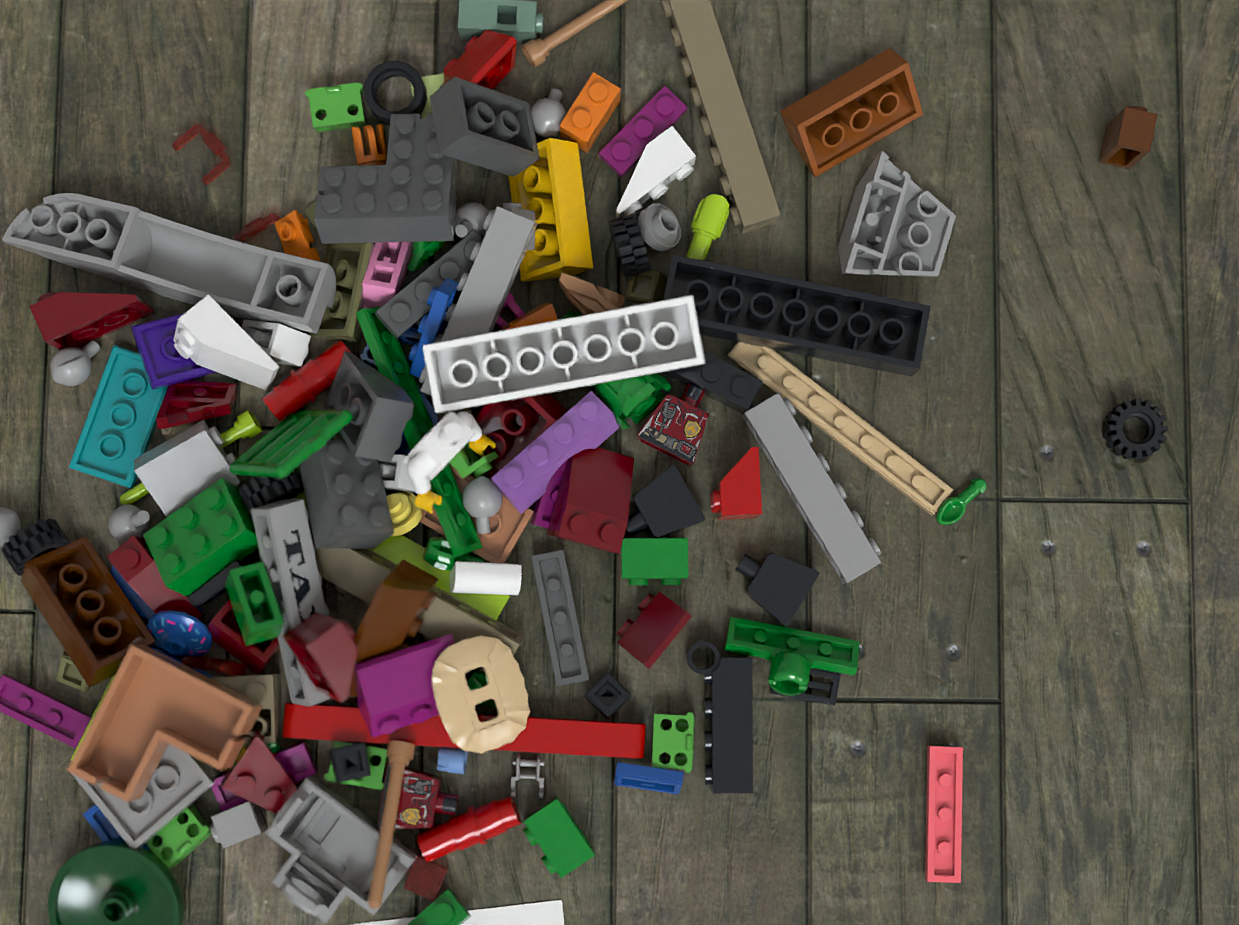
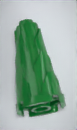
(630, 396)

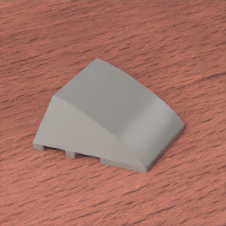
(894, 226)

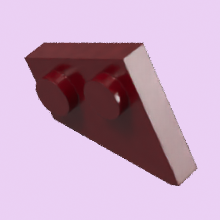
(195, 401)
(260, 776)

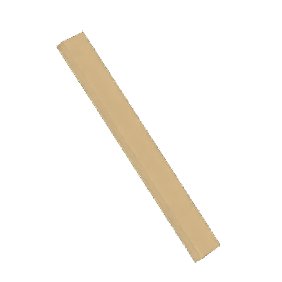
(843, 425)

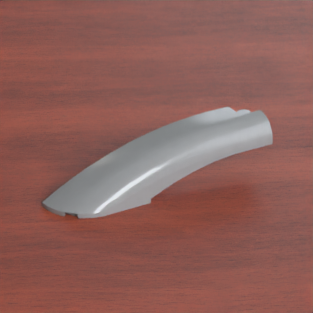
(176, 260)

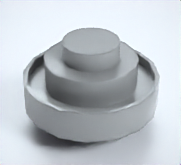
(659, 227)

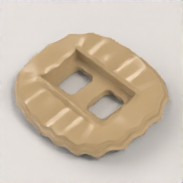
(457, 702)

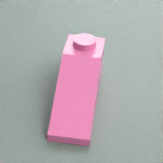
(385, 272)

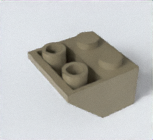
(264, 690)

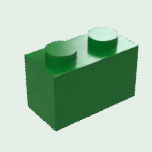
(654, 559)
(254, 603)
(558, 837)

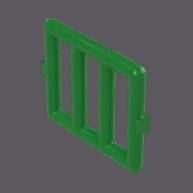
(290, 443)

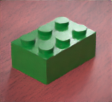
(202, 538)

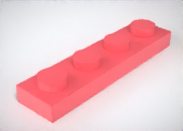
(944, 814)

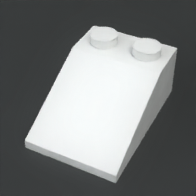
(222, 345)

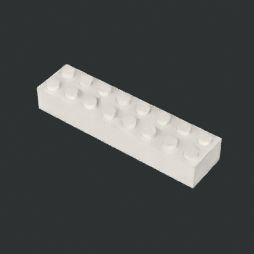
(563, 354)

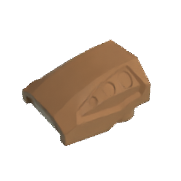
(588, 297)

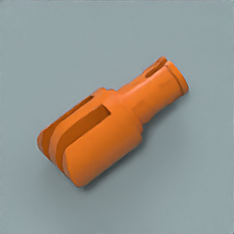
(371, 156)

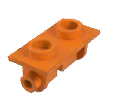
(296, 236)

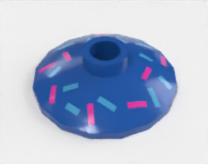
(179, 634)

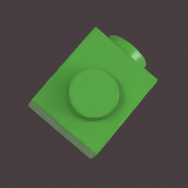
(469, 462)

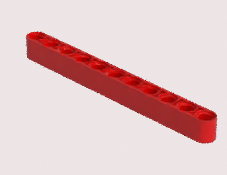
(539, 736)

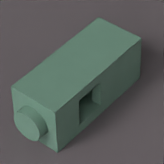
(507, 17)

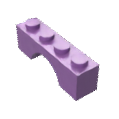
(578, 429)

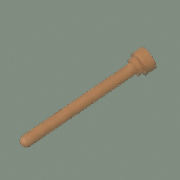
(537, 50)
(399, 756)

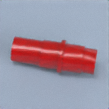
(305, 382)
(469, 828)

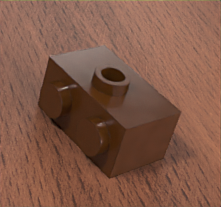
(1128, 137)

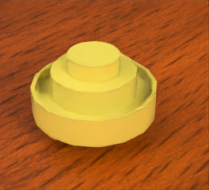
(403, 512)

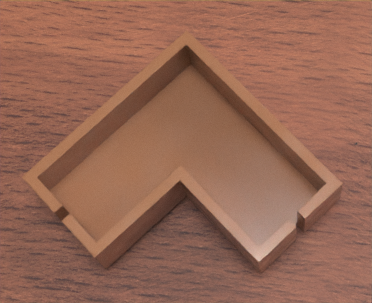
(156, 705)

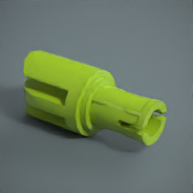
(707, 225)

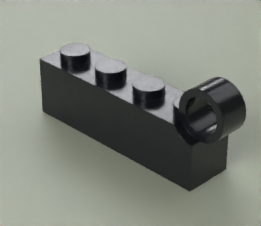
(720, 382)
(730, 721)

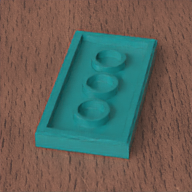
(118, 420)

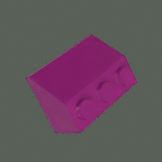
(399, 687)

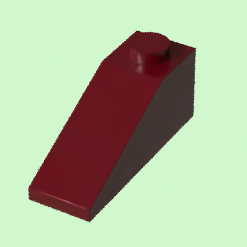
(139, 570)

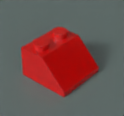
(485, 60)
(740, 490)

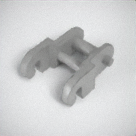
(528, 763)

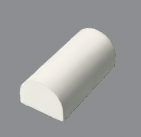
(485, 578)

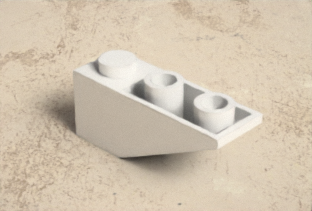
(660, 164)

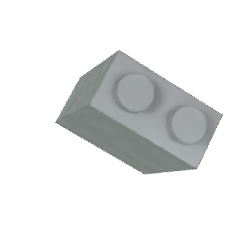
(185, 466)

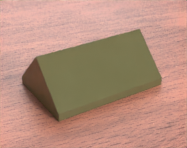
(350, 266)

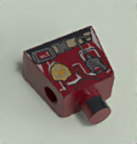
(676, 426)
(419, 799)

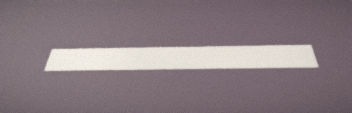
(525, 914)

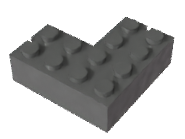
(396, 201)

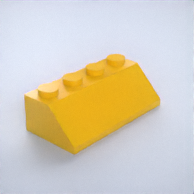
(557, 196)

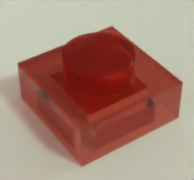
(426, 878)

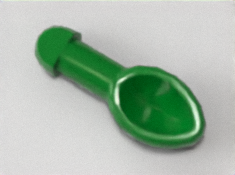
(954, 507)

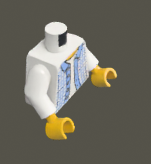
(438, 449)

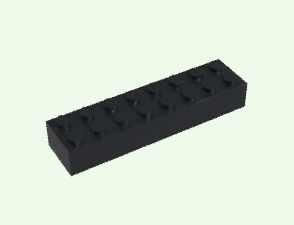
(801, 316)

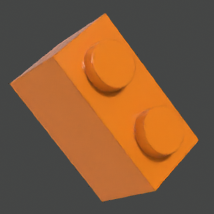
(590, 112)

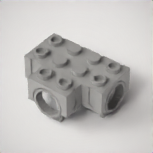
(330, 851)

